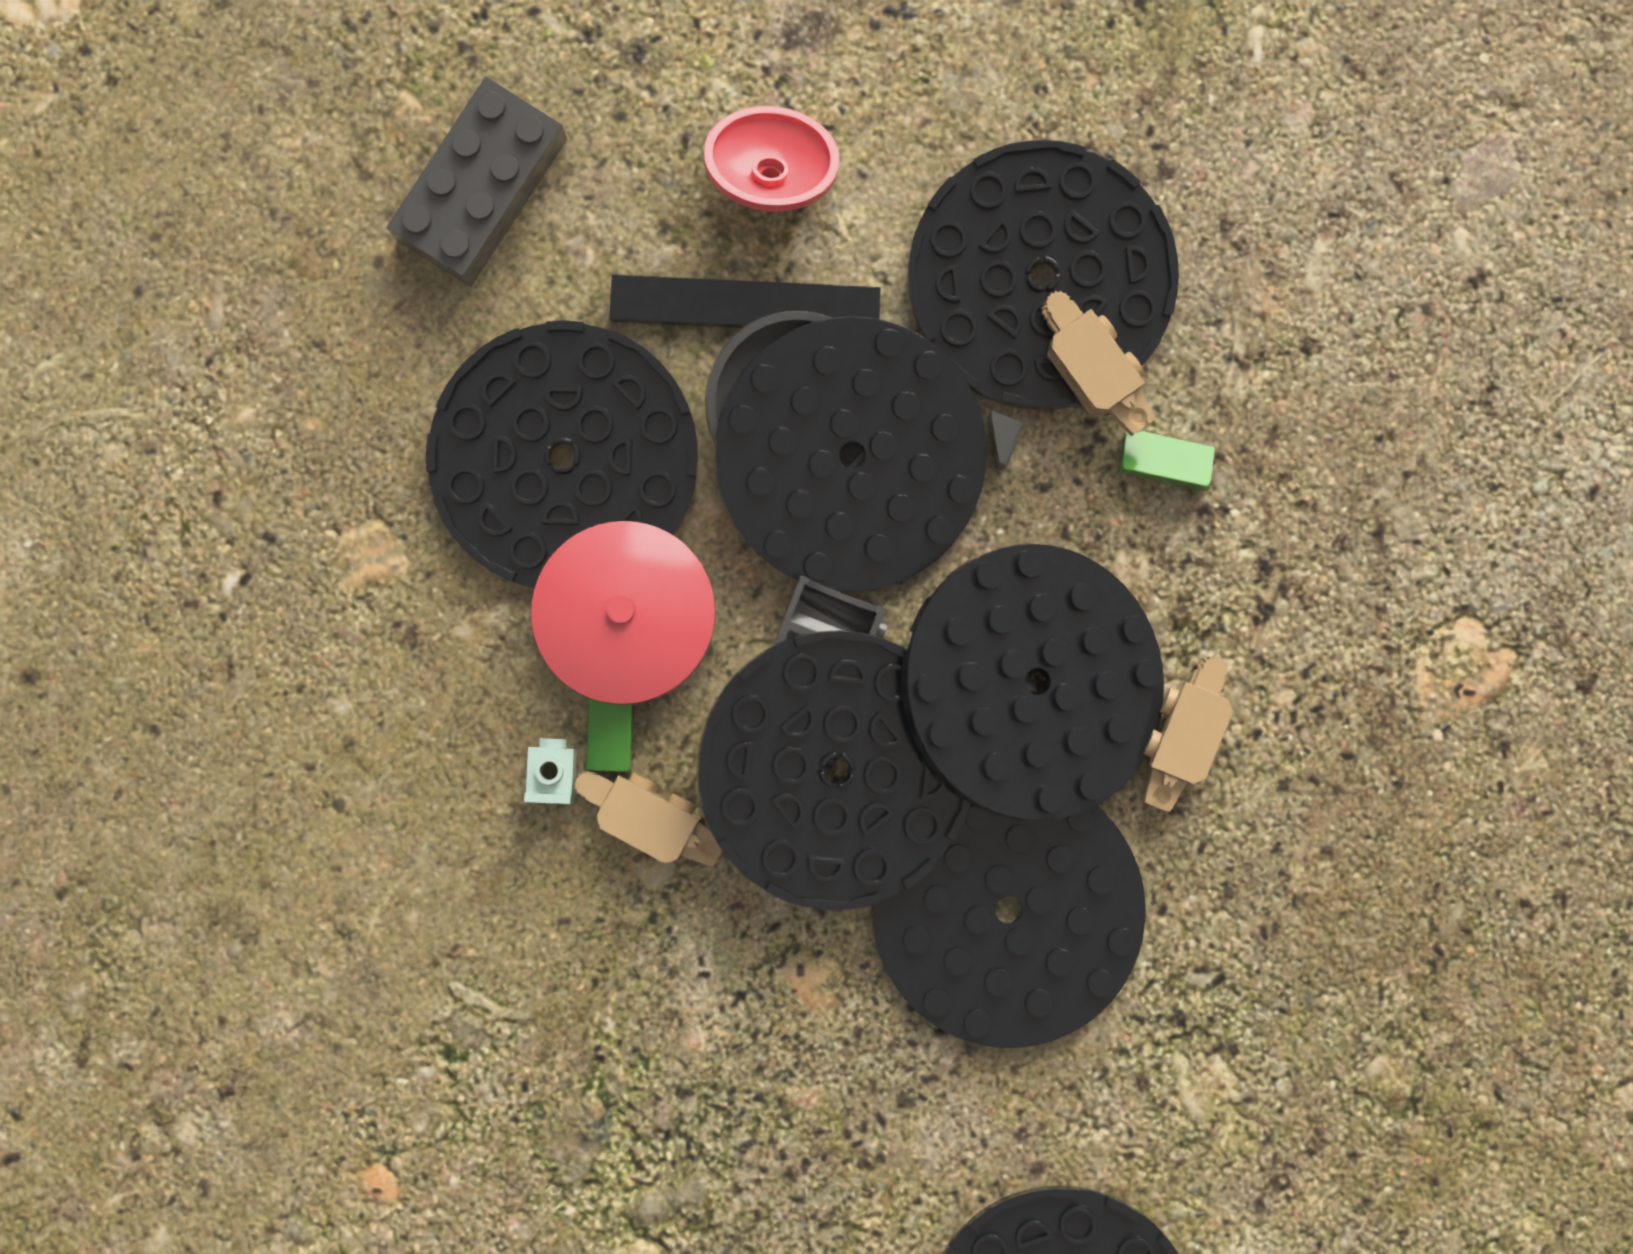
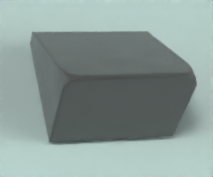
(1004, 436)

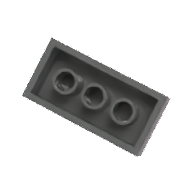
(477, 181)

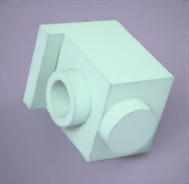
(561, 788)

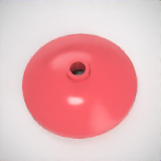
(771, 159)

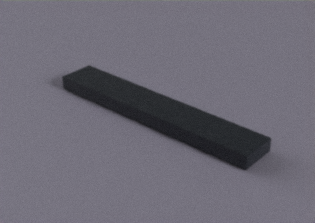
(731, 301)

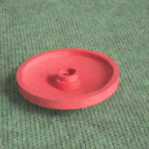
(623, 612)

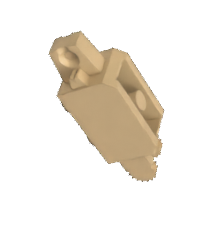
(1095, 365)
(1188, 735)
(648, 820)

